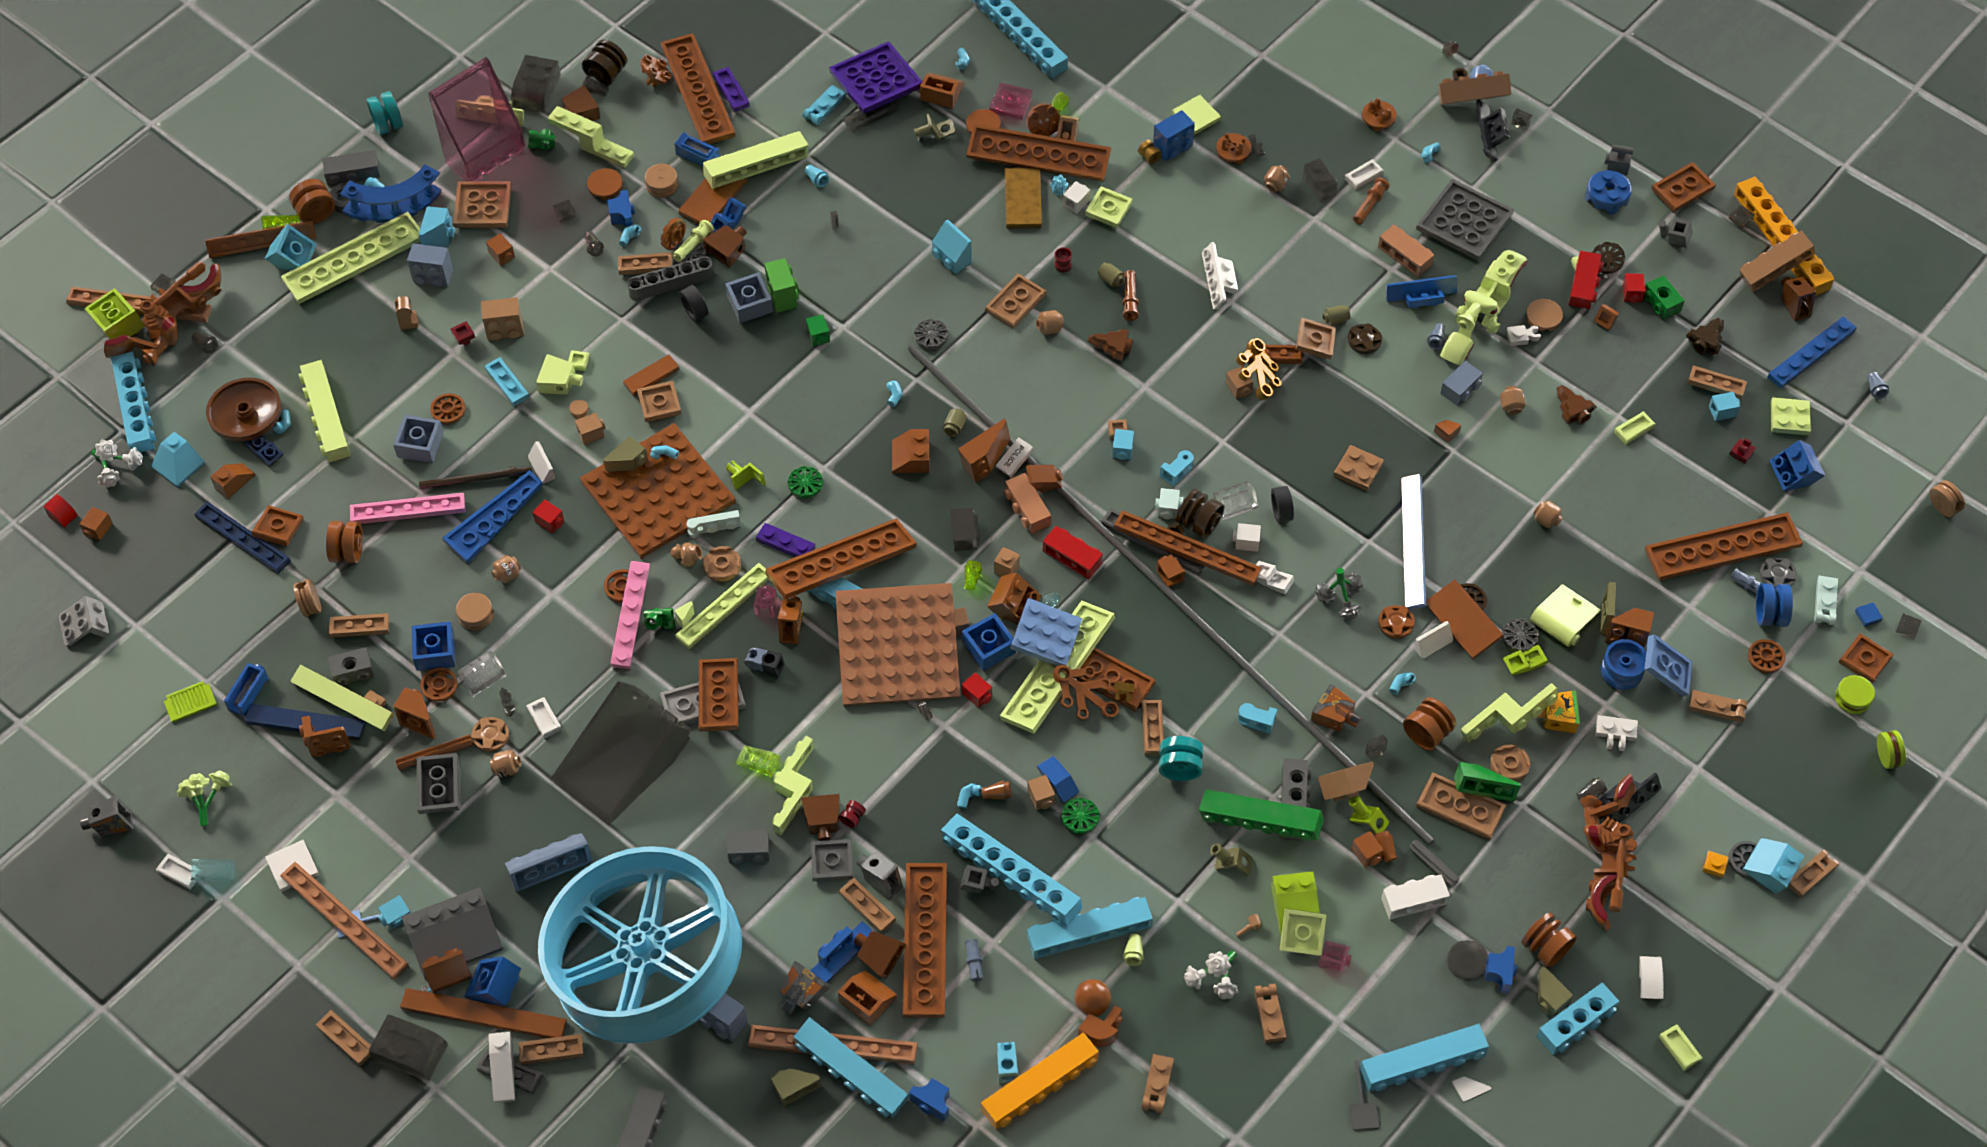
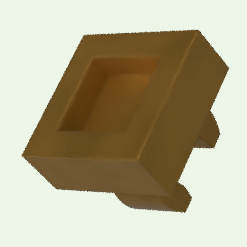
(1124, 688)

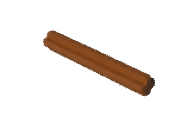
(444, 748)

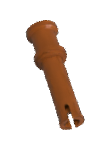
(1374, 195)
(1130, 301)

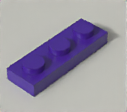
(731, 89)
(784, 541)

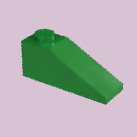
(1484, 782)

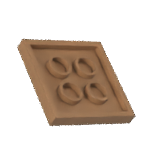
(482, 204)

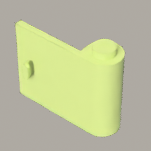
(1564, 615)

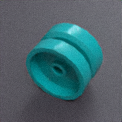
(386, 112)
(1181, 758)

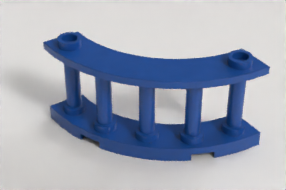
(389, 202)

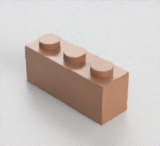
(1406, 250)
(1027, 503)

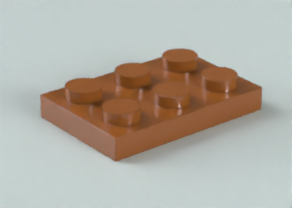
(1683, 187)

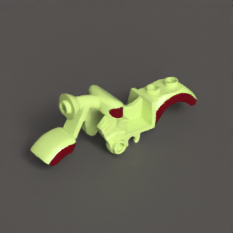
(1488, 300)

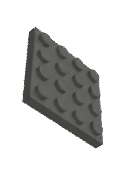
(1465, 219)

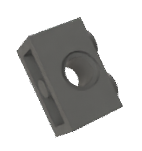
(342, 662)

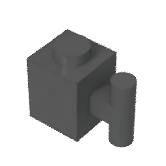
(1619, 159)
(1679, 232)
(975, 879)

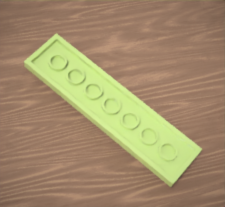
(352, 258)
(1040, 690)

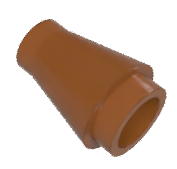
(997, 791)
(1387, 843)

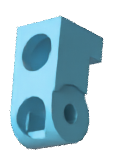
(1178, 468)
(1257, 718)
(1007, 1062)

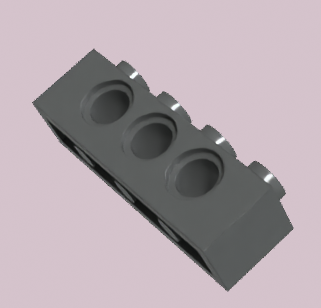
(1295, 770)

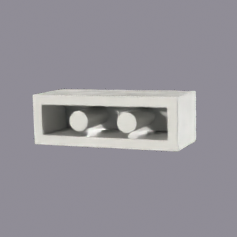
(1415, 896)

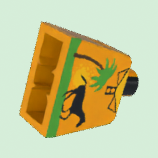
(1562, 714)

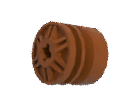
(1429, 723)
(1545, 936)

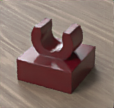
(463, 333)
(1742, 450)

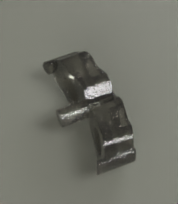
(1256, 147)
(505, 697)

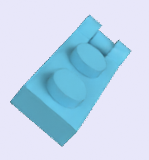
(824, 105)

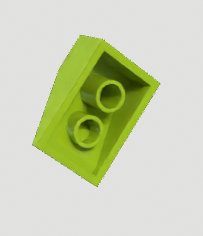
(115, 315)
(1294, 893)

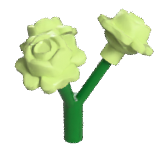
(193, 788)

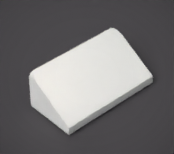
(541, 463)
(1433, 640)

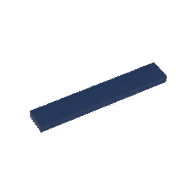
(242, 537)
(291, 719)

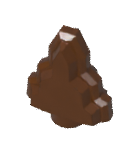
(1113, 343)
(1574, 406)

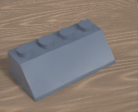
(548, 861)

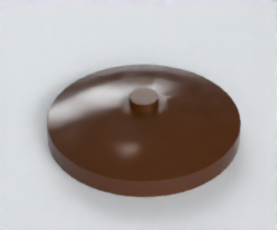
(243, 409)

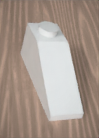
(502, 1066)

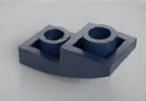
(264, 450)

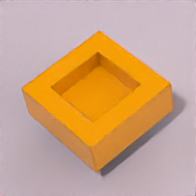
(1715, 864)

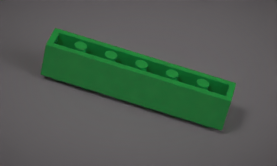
(1261, 815)

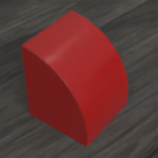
(60, 510)

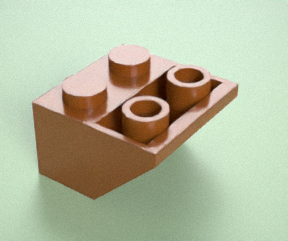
(940, 90)
(1011, 596)
(1631, 625)
(446, 970)
(866, 997)

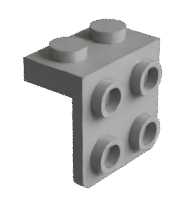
(81, 618)

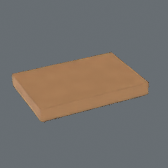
(1015, 301)

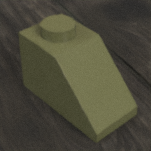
(626, 456)
(1551, 994)
(794, 1084)

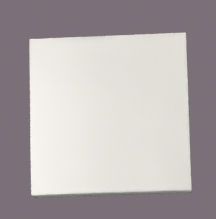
(285, 857)

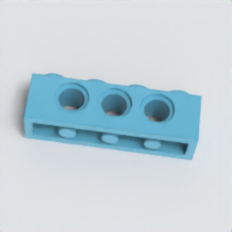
(1598, 997)

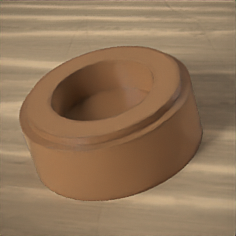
(578, 409)

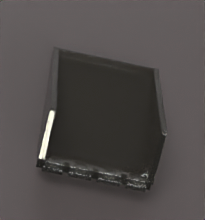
(621, 752)

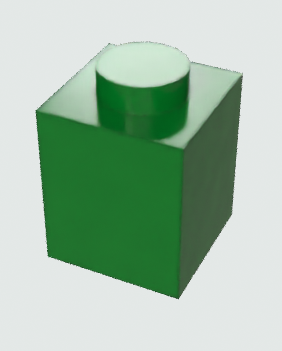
(818, 330)

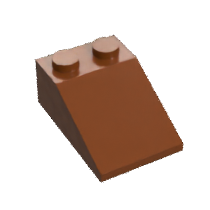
(984, 451)

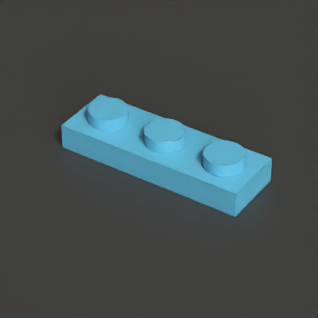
(506, 381)

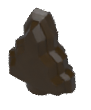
(1707, 337)

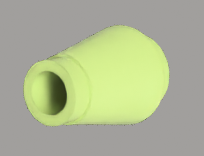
(1133, 952)

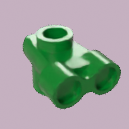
(543, 140)
(659, 617)

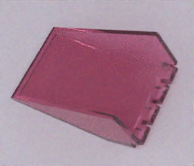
(476, 122)

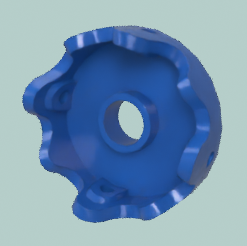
(1606, 199)

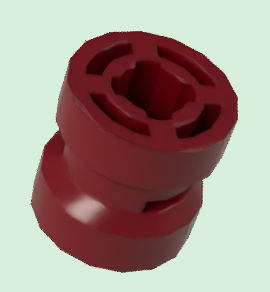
(1063, 259)
(851, 815)

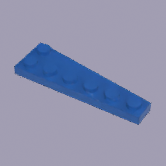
(485, 523)

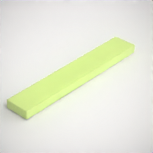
(722, 606)
(342, 697)

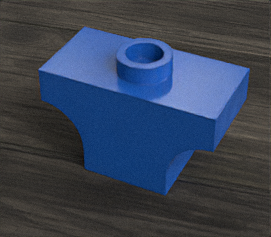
(621, 210)
(1501, 968)
(931, 1099)

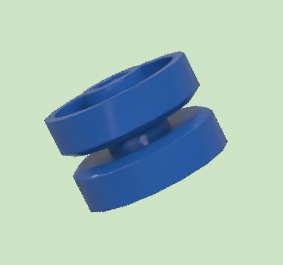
(1774, 605)
(1623, 664)

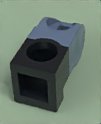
(765, 661)

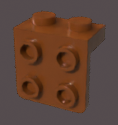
(323, 741)

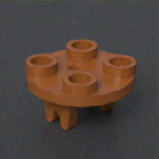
(655, 69)
(1383, 110)
(1041, 113)
(1236, 142)

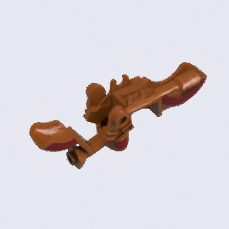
(162, 314)
(1614, 844)

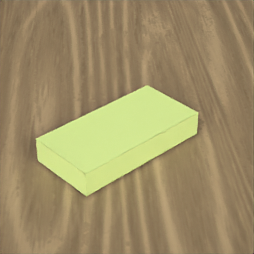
(1634, 428)
(1680, 1047)

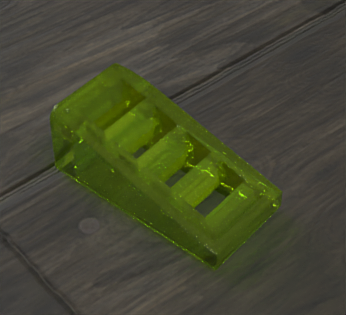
(272, 220)
(762, 768)

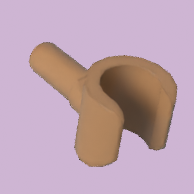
(1255, 923)

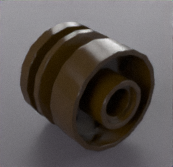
(604, 62)
(1200, 513)

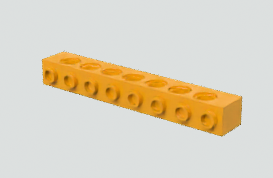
(1778, 228)

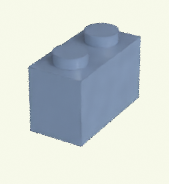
(1461, 383)

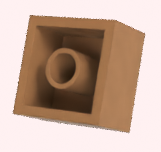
(502, 318)

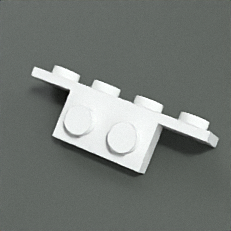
(1219, 275)

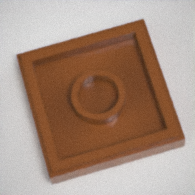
(277, 525)
(1866, 658)

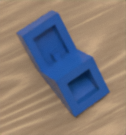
(731, 215)
(1058, 778)

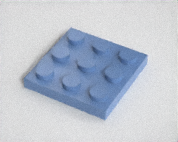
(1046, 633)

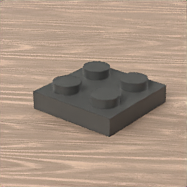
(831, 860)

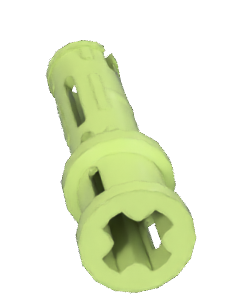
(696, 237)

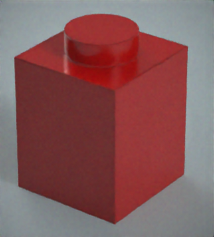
(1633, 287)
(548, 516)
(977, 690)

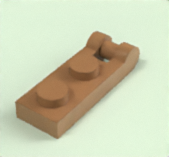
(1718, 706)
(1812, 873)
(1270, 1014)
(1157, 1083)

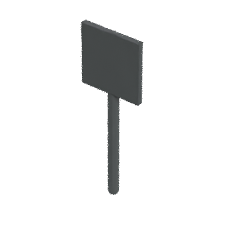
(1364, 1114)

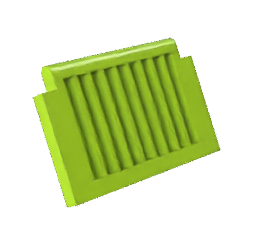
(189, 701)

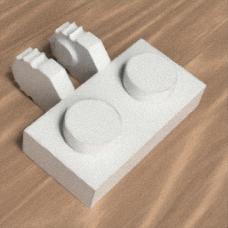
(1616, 728)

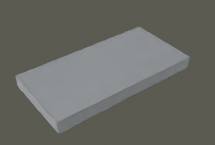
(684, 702)

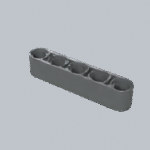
(670, 278)

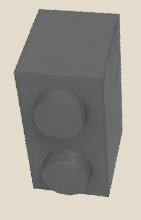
(748, 846)

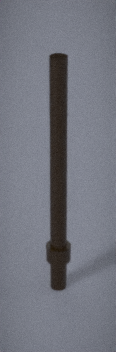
(511, 472)

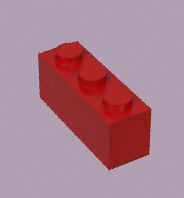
(1585, 280)
(1072, 552)

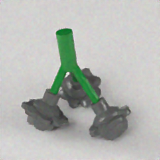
(1348, 583)

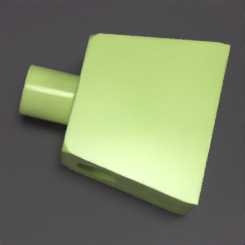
(557, 376)

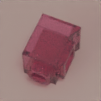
(769, 601)
(1336, 950)

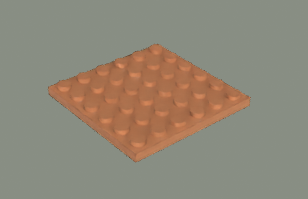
(897, 644)

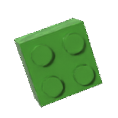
(781, 285)

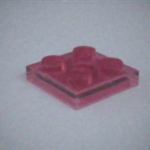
(1011, 101)

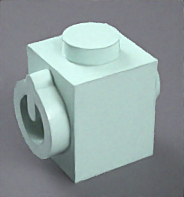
(1168, 503)

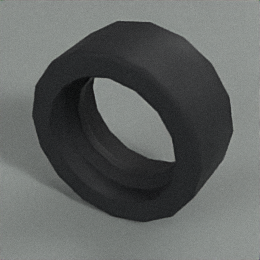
(693, 303)
(1282, 504)

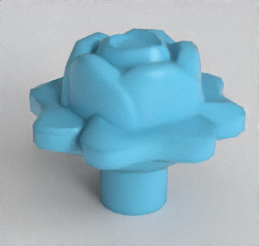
(1058, 185)

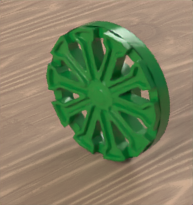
(805, 482)
(1080, 816)

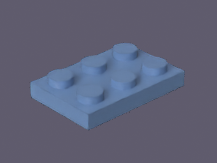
(1668, 665)

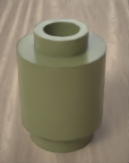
(1111, 275)
(1336, 315)
(954, 422)

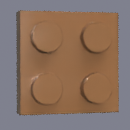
(1315, 338)
(659, 401)
(1358, 467)

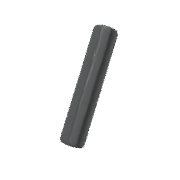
(1434, 863)

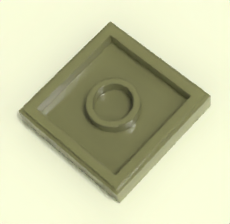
(1608, 607)

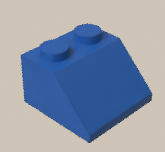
(493, 981)

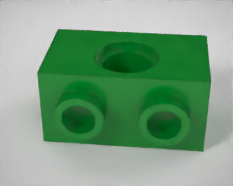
(1663, 297)

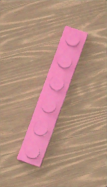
(408, 508)
(630, 615)

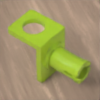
(743, 475)
(1367, 815)

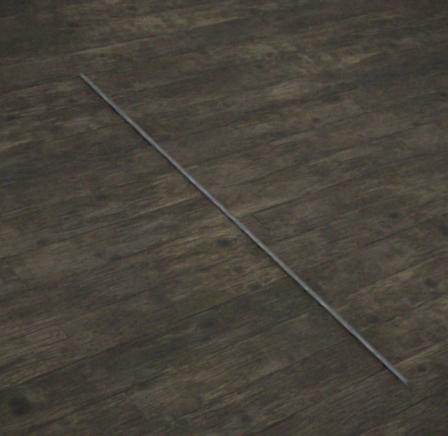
(1186, 609)

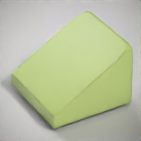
(684, 614)

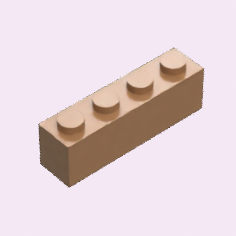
(1473, 89)
(1777, 261)

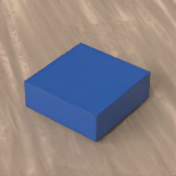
(1868, 614)

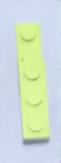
(591, 137)
(1509, 713)
(792, 785)

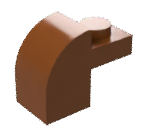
(1102, 1032)

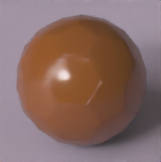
(1092, 997)

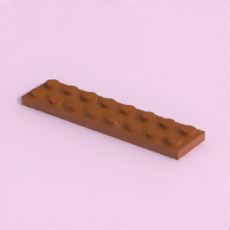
(697, 89)
(1039, 152)
(1723, 546)
(840, 558)
(925, 940)

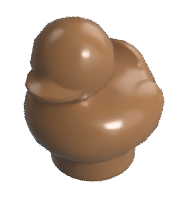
(688, 553)

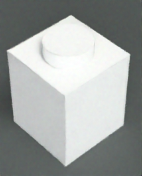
(1076, 197)
(1247, 537)

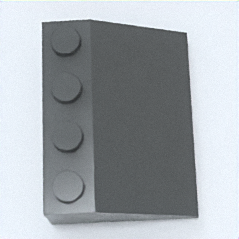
(450, 924)

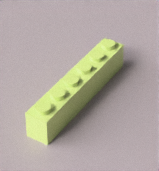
(755, 159)
(324, 410)

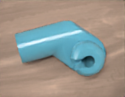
(964, 59)
(1427, 151)
(629, 233)
(895, 389)
(281, 427)
(665, 450)
(1400, 681)
(968, 792)

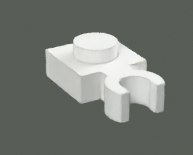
(1520, 335)

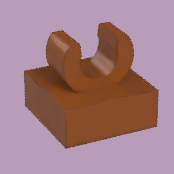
(1606, 316)

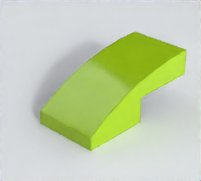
(1525, 661)

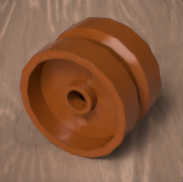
(312, 201)
(344, 542)

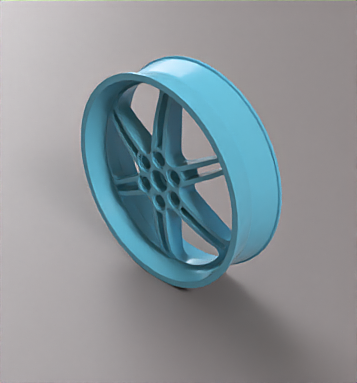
(640, 945)

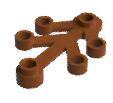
(1082, 690)

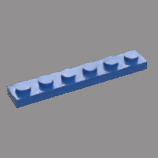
(1812, 352)

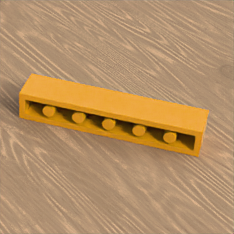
(1039, 1081)

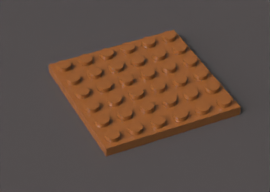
(659, 496)

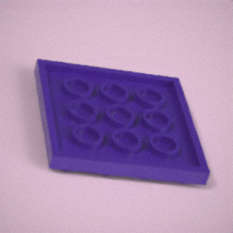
(876, 77)

